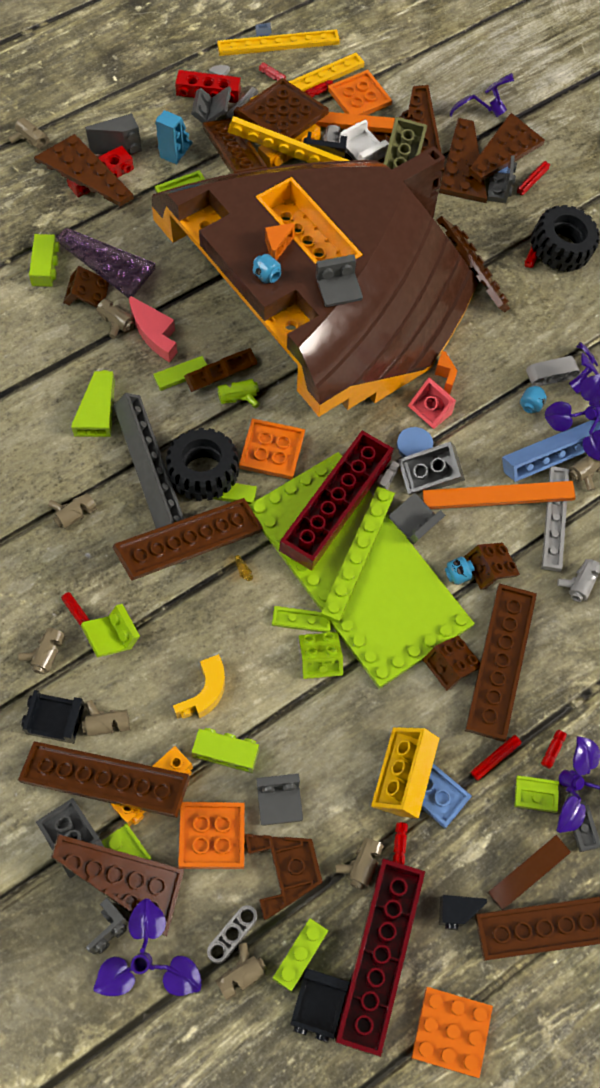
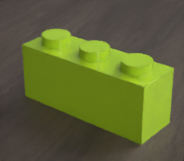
(44, 260)
(225, 750)
(300, 955)

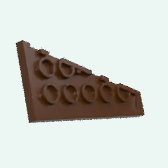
(422, 111)
(511, 139)
(462, 154)
(84, 168)
(467, 251)
(121, 875)

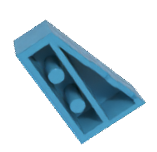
(171, 136)

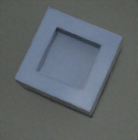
(263, 29)

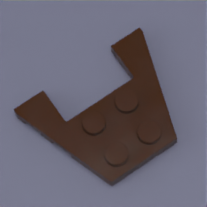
(294, 865)

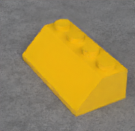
(405, 771)

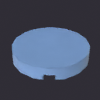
(413, 441)

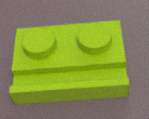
(536, 794)
(126, 841)

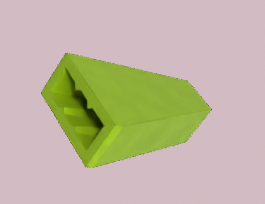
(96, 407)

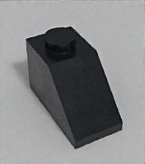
(458, 910)

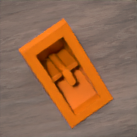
(278, 238)

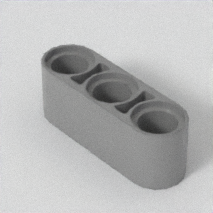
(553, 371)
(235, 923)

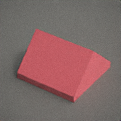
(432, 403)

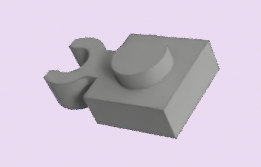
(385, 480)

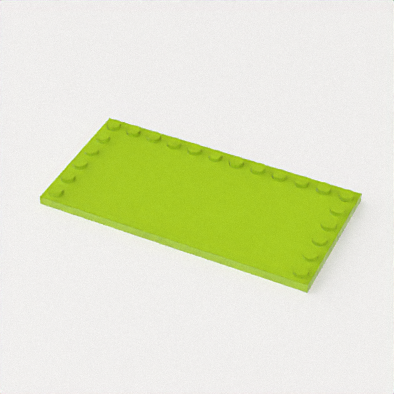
(398, 600)

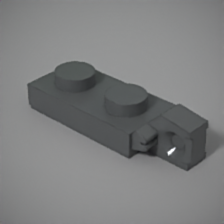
(586, 835)

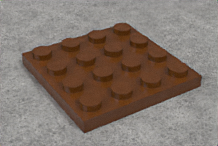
(283, 109)

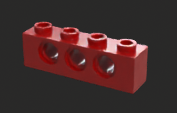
(189, 81)
(116, 160)

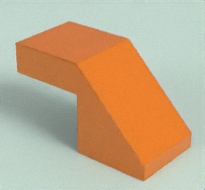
(446, 369)

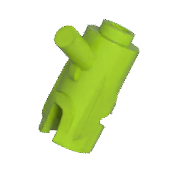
(242, 390)

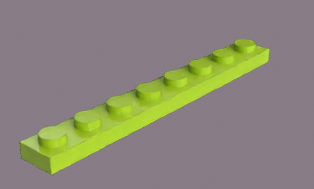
(357, 555)

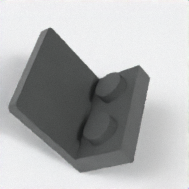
(209, 108)
(500, 183)
(338, 280)
(415, 518)
(279, 799)
(117, 928)

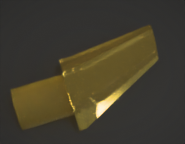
(244, 570)

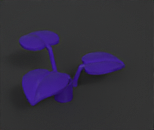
(496, 104)
(585, 361)
(559, 415)
(585, 758)
(115, 975)

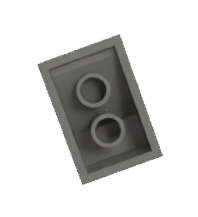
(114, 133)
(431, 468)
(69, 822)

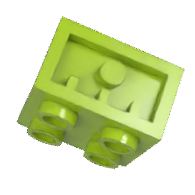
(111, 633)
(321, 655)

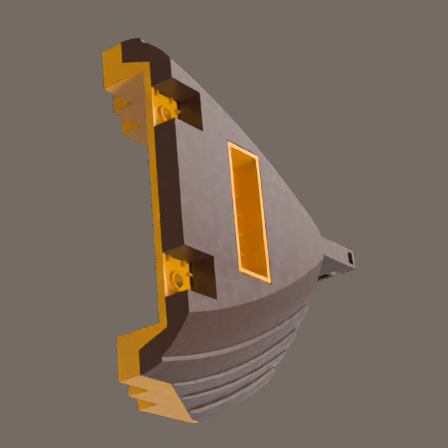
(405, 266)

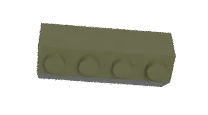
(404, 142)

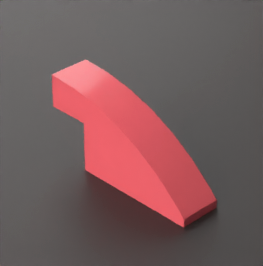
(154, 328)

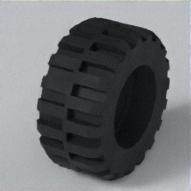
(574, 225)
(198, 445)

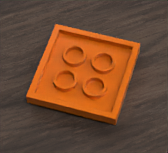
(360, 94)
(272, 449)
(211, 835)
(452, 1032)

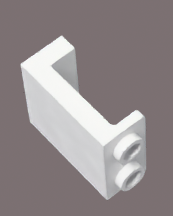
(363, 144)

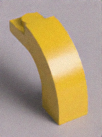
(211, 693)

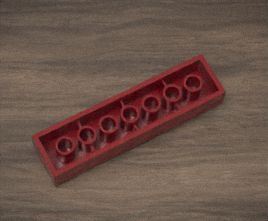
(336, 500)
(380, 958)

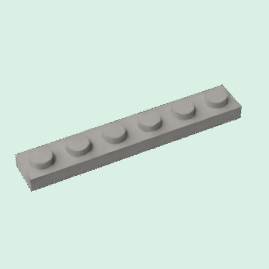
(555, 526)

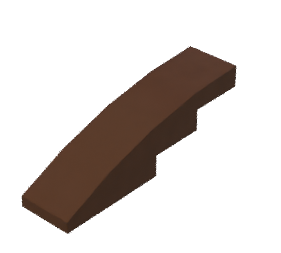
(220, 370)
(529, 872)

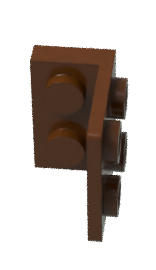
(86, 287)
(491, 563)
(451, 662)

